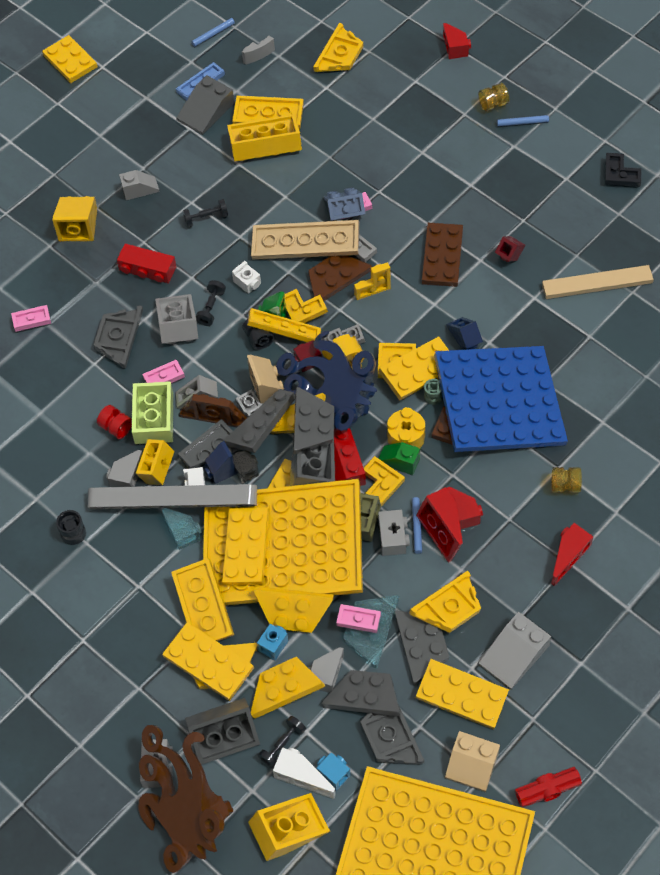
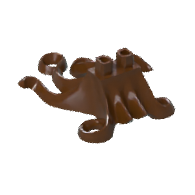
(193, 813)

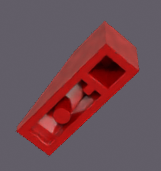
(573, 545)

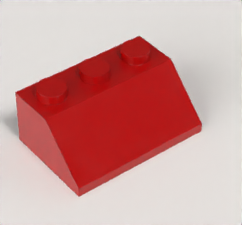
(346, 458)

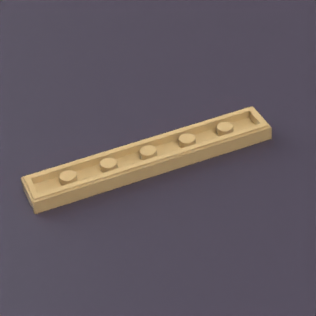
(597, 282)

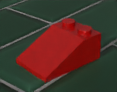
(441, 521)

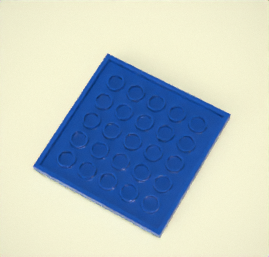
(499, 398)

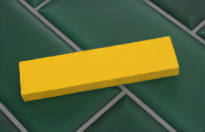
(282, 325)

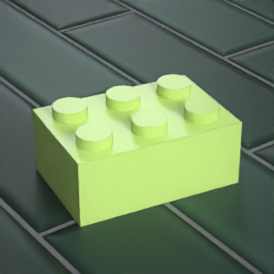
(152, 412)

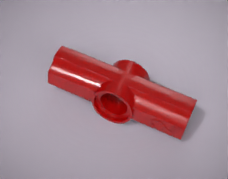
(548, 787)

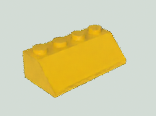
(264, 137)

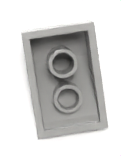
(176, 319)
(515, 650)

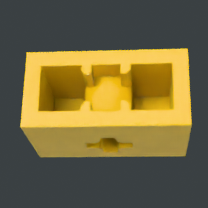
(155, 462)

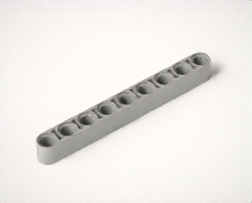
(172, 496)

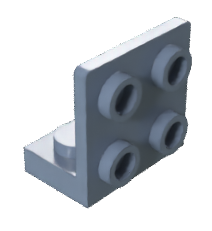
(345, 204)

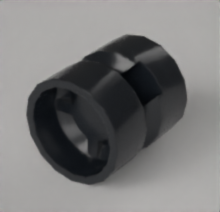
(258, 338)
(71, 527)

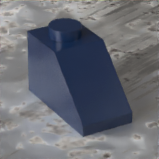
(465, 333)
(220, 464)

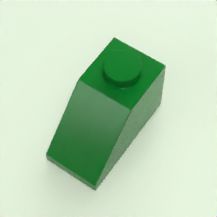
(274, 305)
(401, 457)

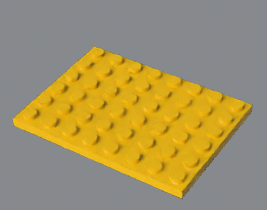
(310, 540)
(431, 830)

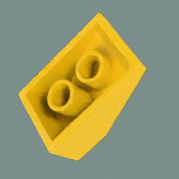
(287, 826)

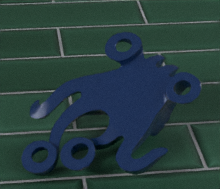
(344, 385)

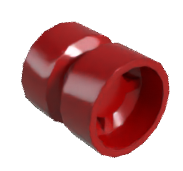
(114, 421)

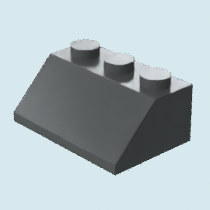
(225, 730)

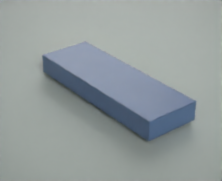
(187, 87)

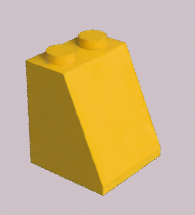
(75, 218)

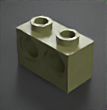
(369, 515)

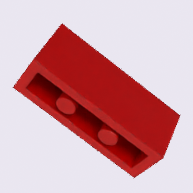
(146, 263)

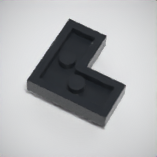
(618, 174)

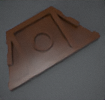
(336, 274)
(212, 410)

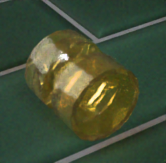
(493, 96)
(566, 480)

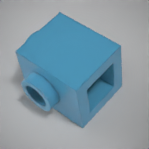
(273, 641)
(334, 770)

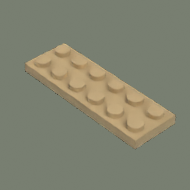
(305, 239)

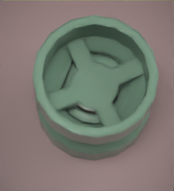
(432, 391)

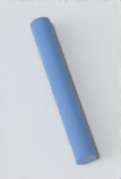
(212, 32)
(523, 120)
(416, 526)

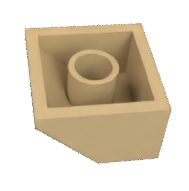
(263, 377)
(472, 761)

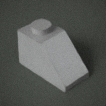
(138, 184)
(198, 386)
(124, 470)
(328, 668)

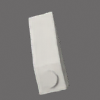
(297, 770)

